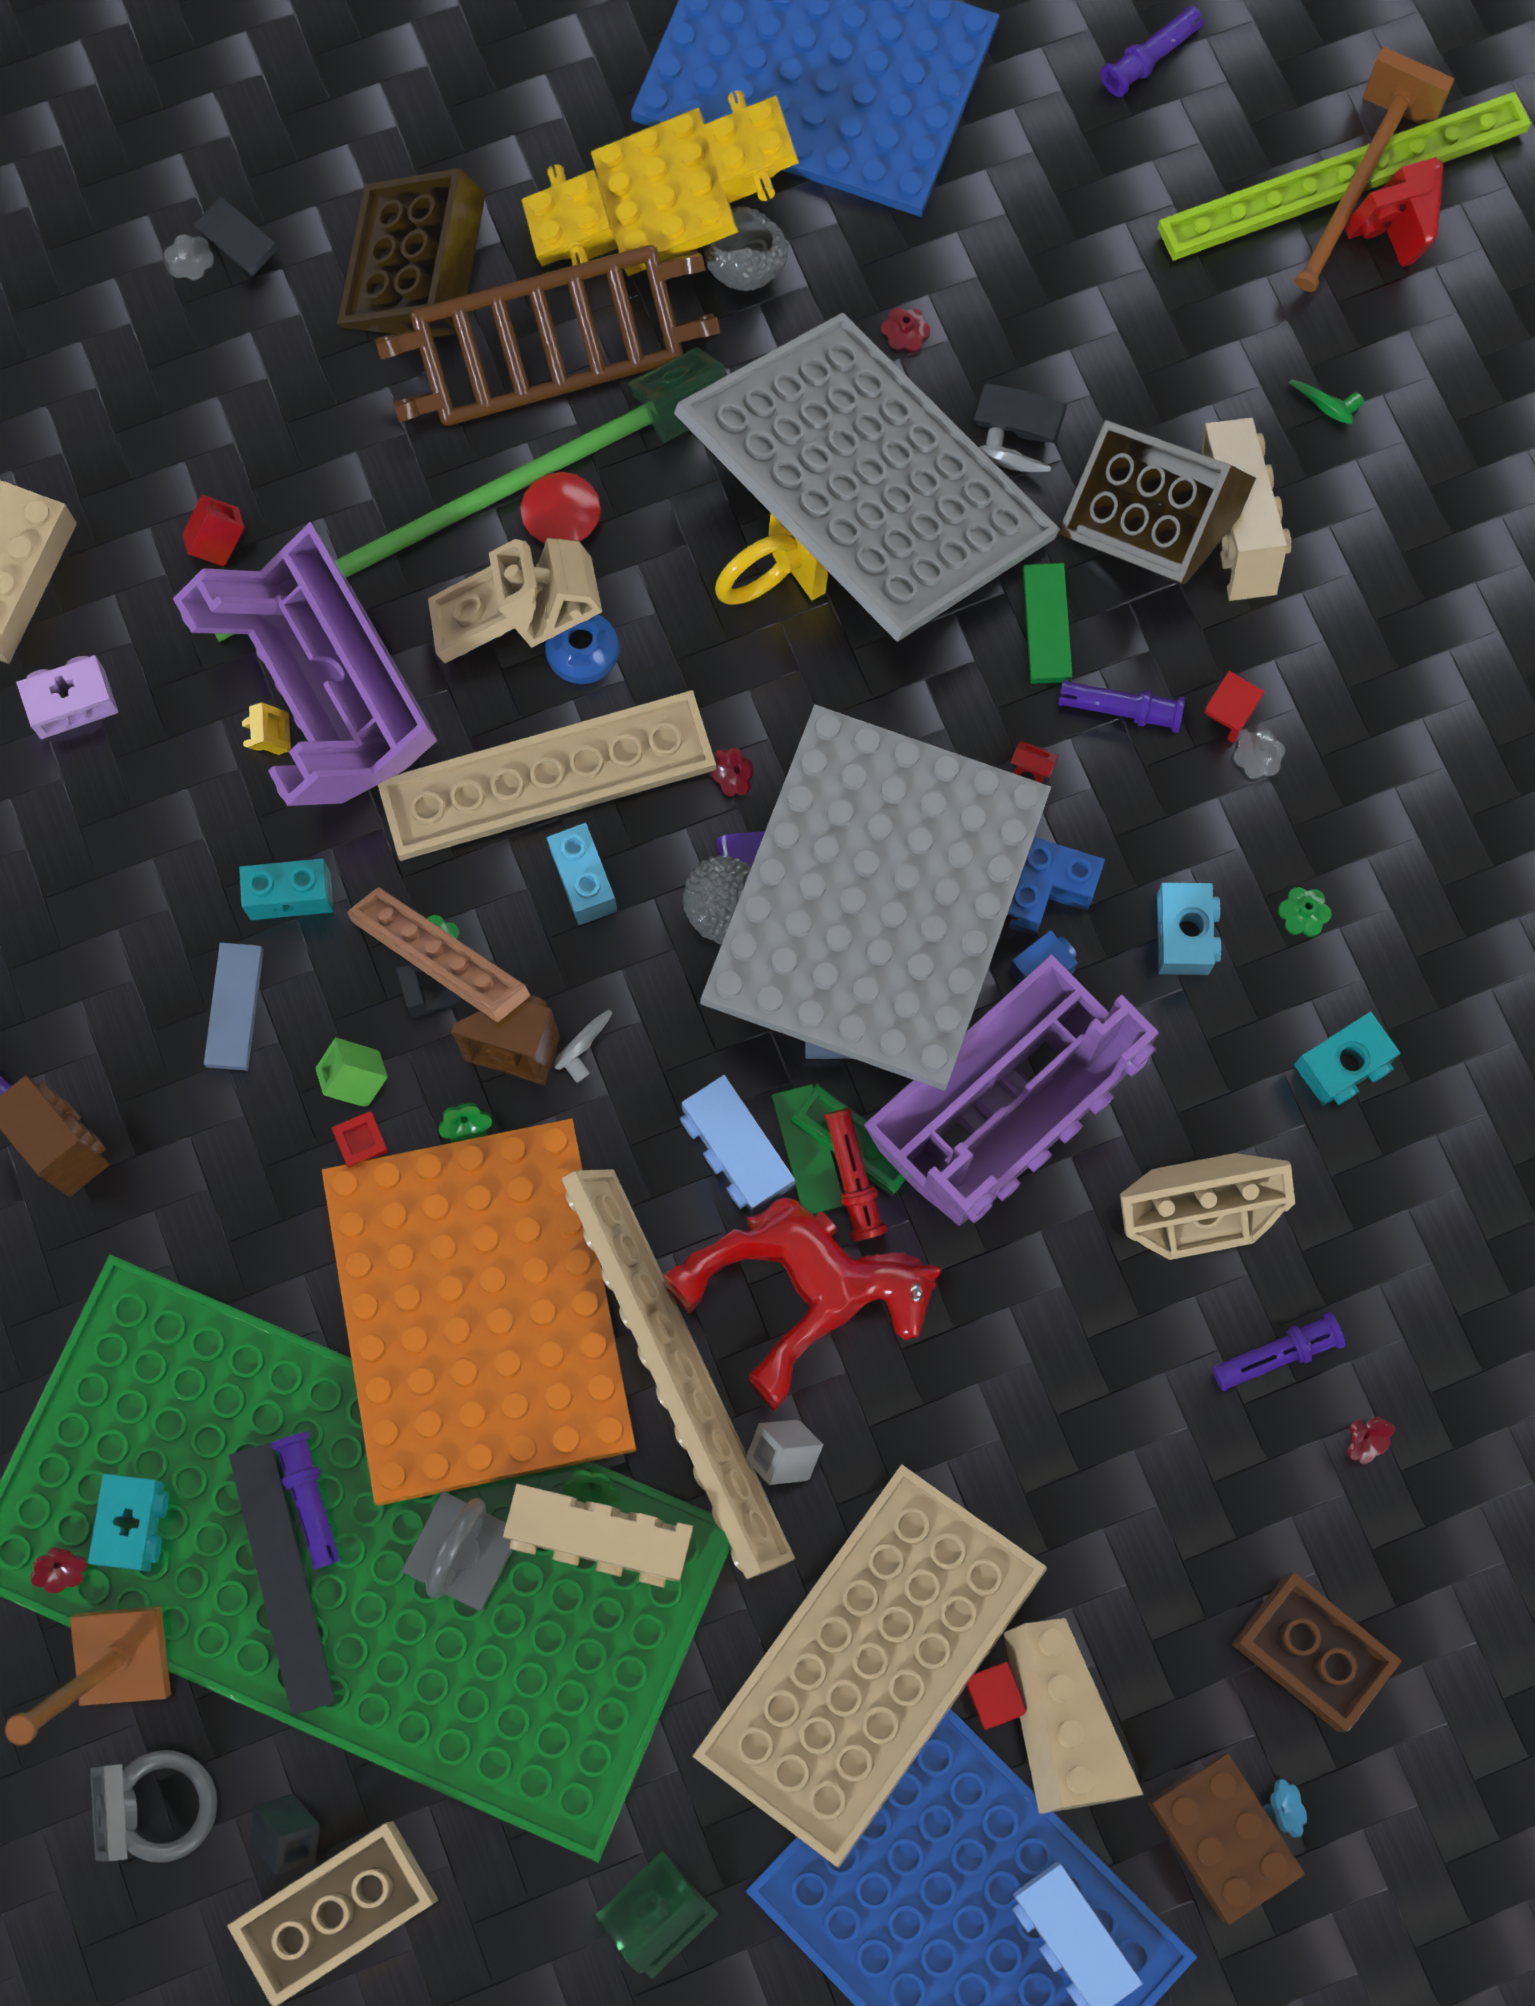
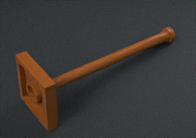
(1404, 90)
(116, 1661)

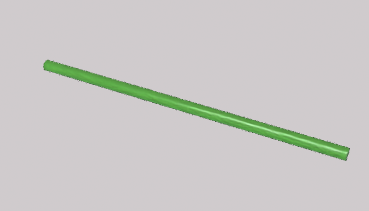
(490, 493)

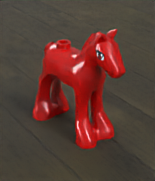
(822, 1277)

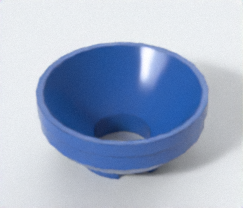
(586, 664)

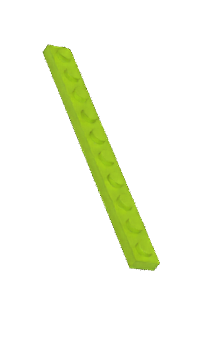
(1329, 179)

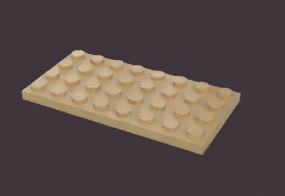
(869, 1665)

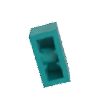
(286, 889)
(121, 1500)

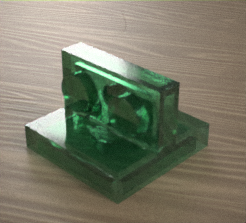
(672, 383)
(656, 1916)

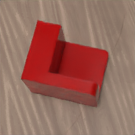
(213, 530)
(1234, 703)
(995, 1696)

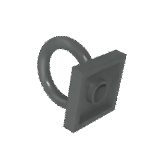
(459, 1551)
(116, 1808)

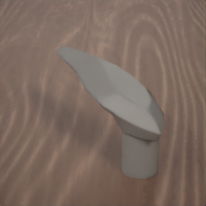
(1009, 458)
(569, 1056)

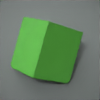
(351, 1072)

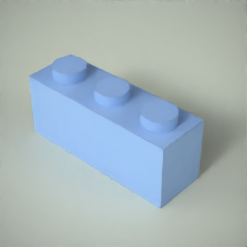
(736, 1146)
(1074, 1939)

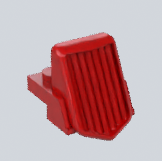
(1405, 208)

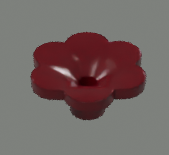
(905, 329)
(732, 771)
(1369, 1439)
(58, 1570)

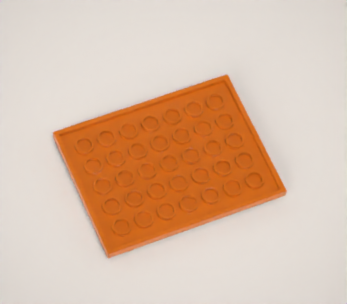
(475, 1314)

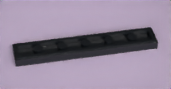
(282, 1579)

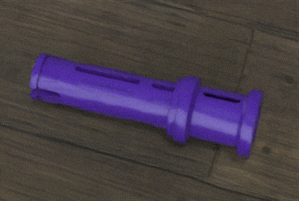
(1140, 59)
(1143, 707)
(1303, 1344)
(302, 1479)

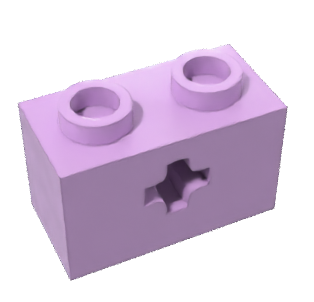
(88, 697)

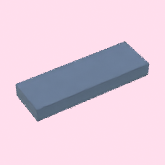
(233, 1006)

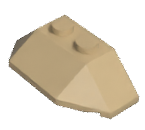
(1207, 1204)

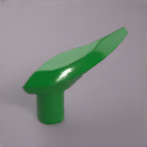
(1331, 405)

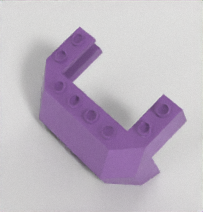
(323, 663)
(998, 1105)

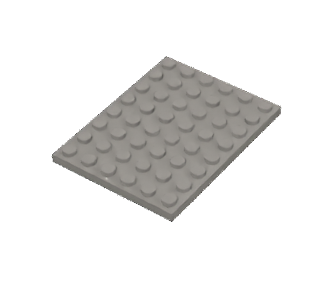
(867, 474)
(877, 897)

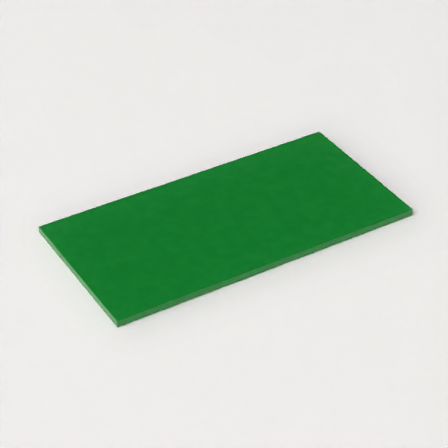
(506, 1708)

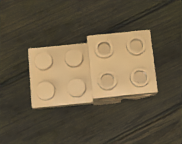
(517, 596)

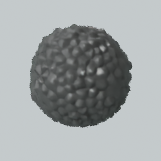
(751, 255)
(714, 894)

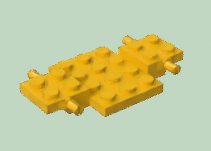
(663, 186)

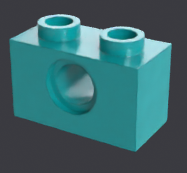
(1361, 1039)

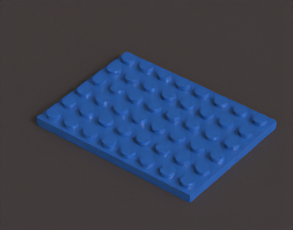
(859, 82)
(930, 1886)

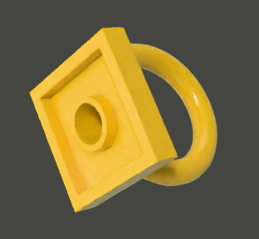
(790, 557)

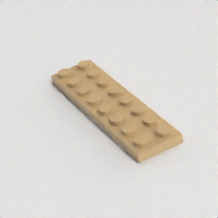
(546, 775)

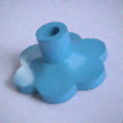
(1287, 1808)

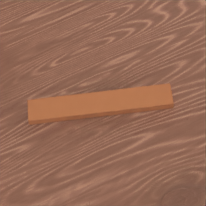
(439, 954)

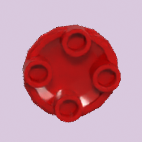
(560, 508)

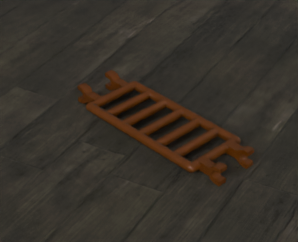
(535, 287)

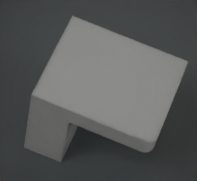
(784, 1452)

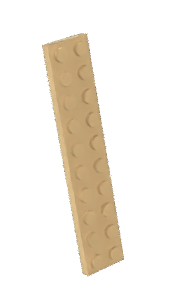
(678, 1371)

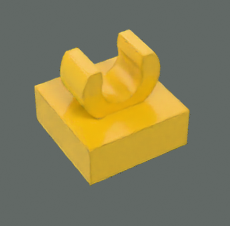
(268, 729)

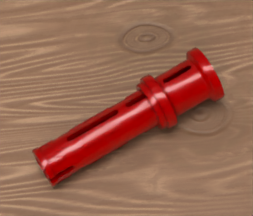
(858, 1194)

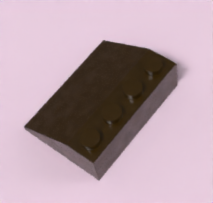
(411, 250)
(1154, 502)

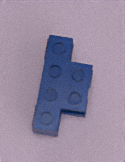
(1056, 875)

